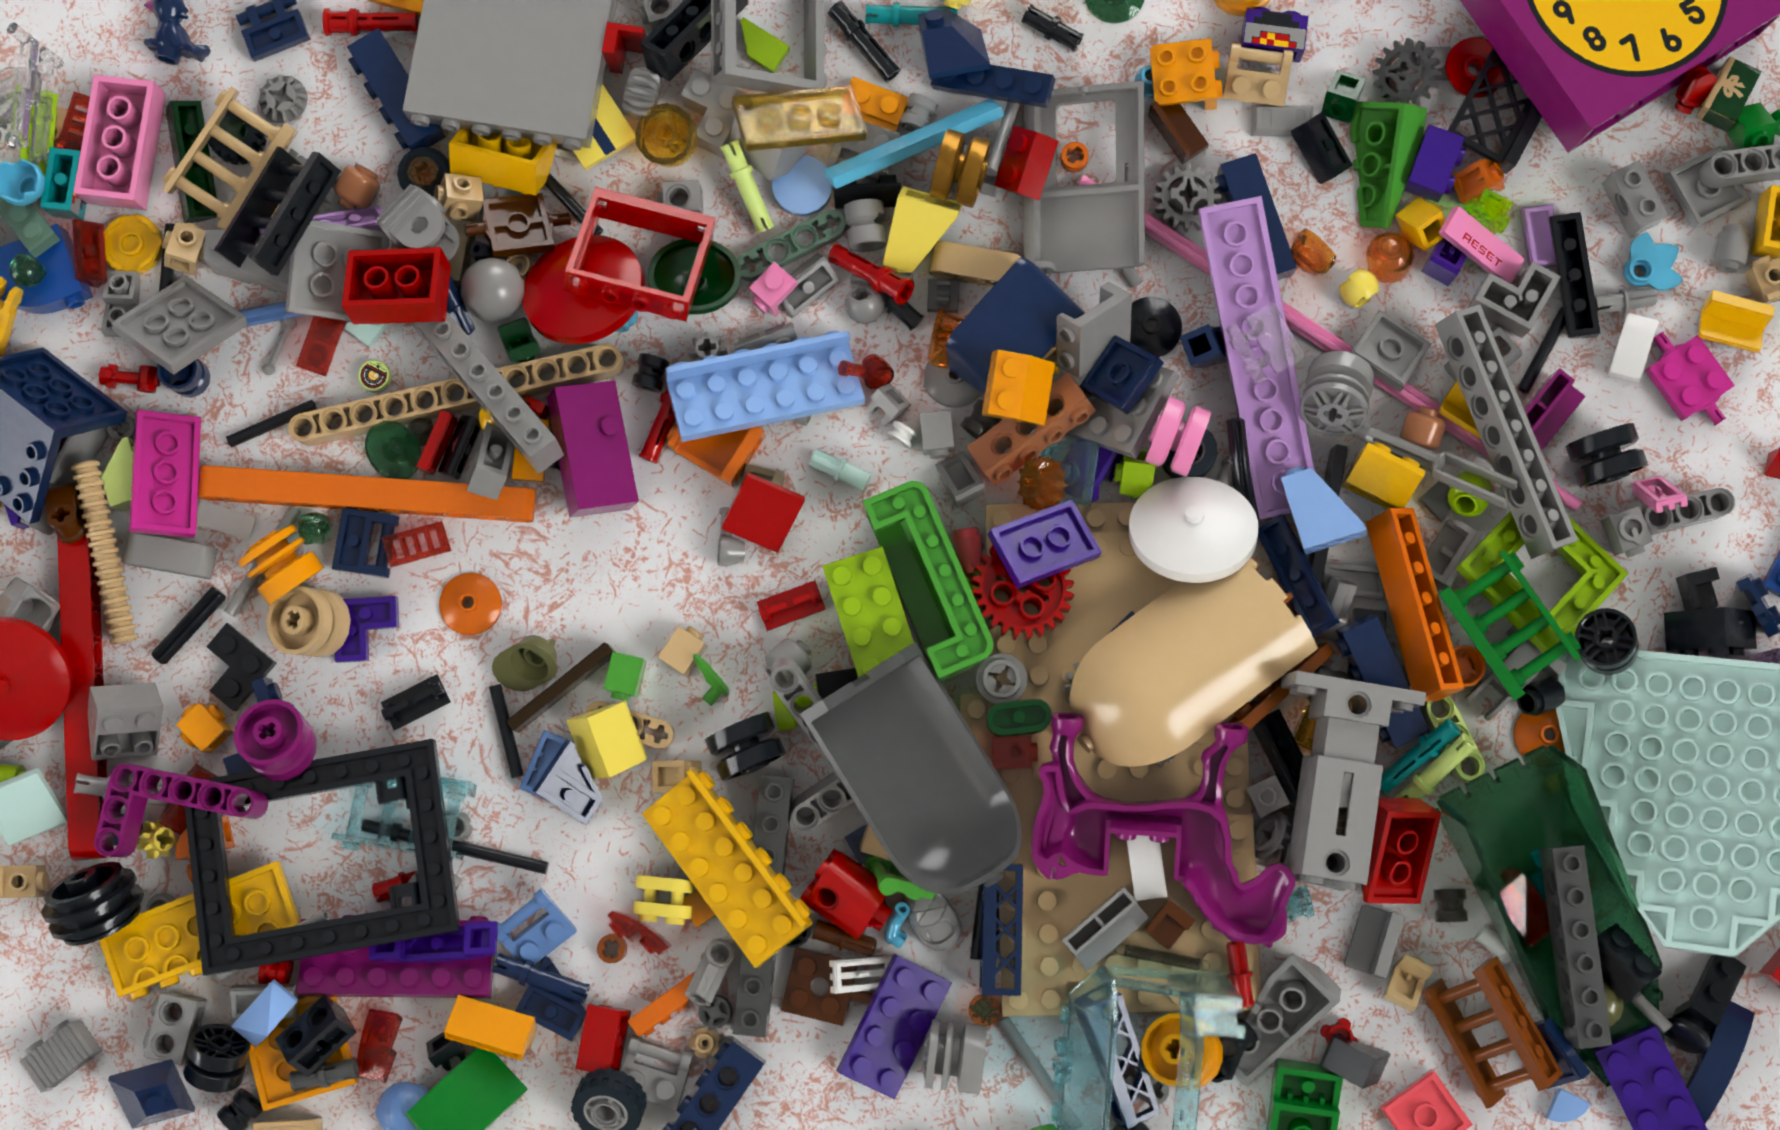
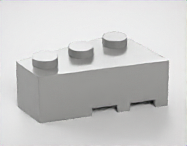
(249, 270)

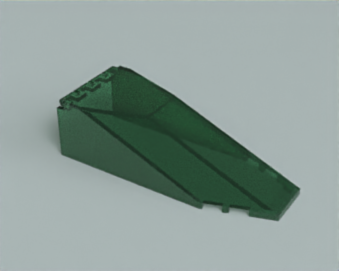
(1534, 808)

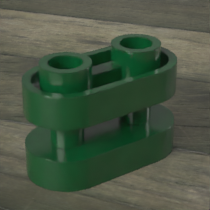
(1019, 717)

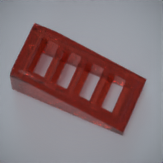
(68, 139)
(390, 551)

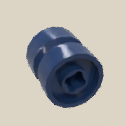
(187, 382)

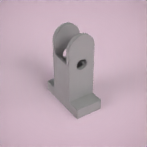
(1515, 659)

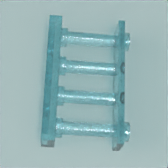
(455, 793)

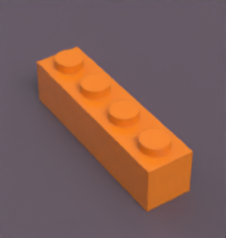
(661, 1009)

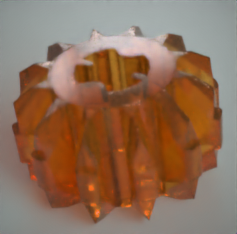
(1041, 483)

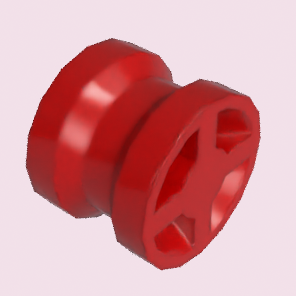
(280, 972)

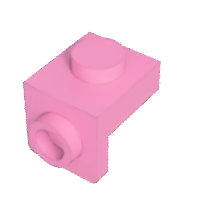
(772, 289)

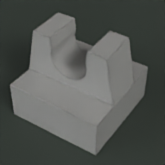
(890, 402)

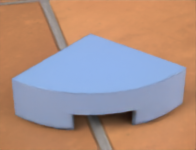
(1566, 1107)

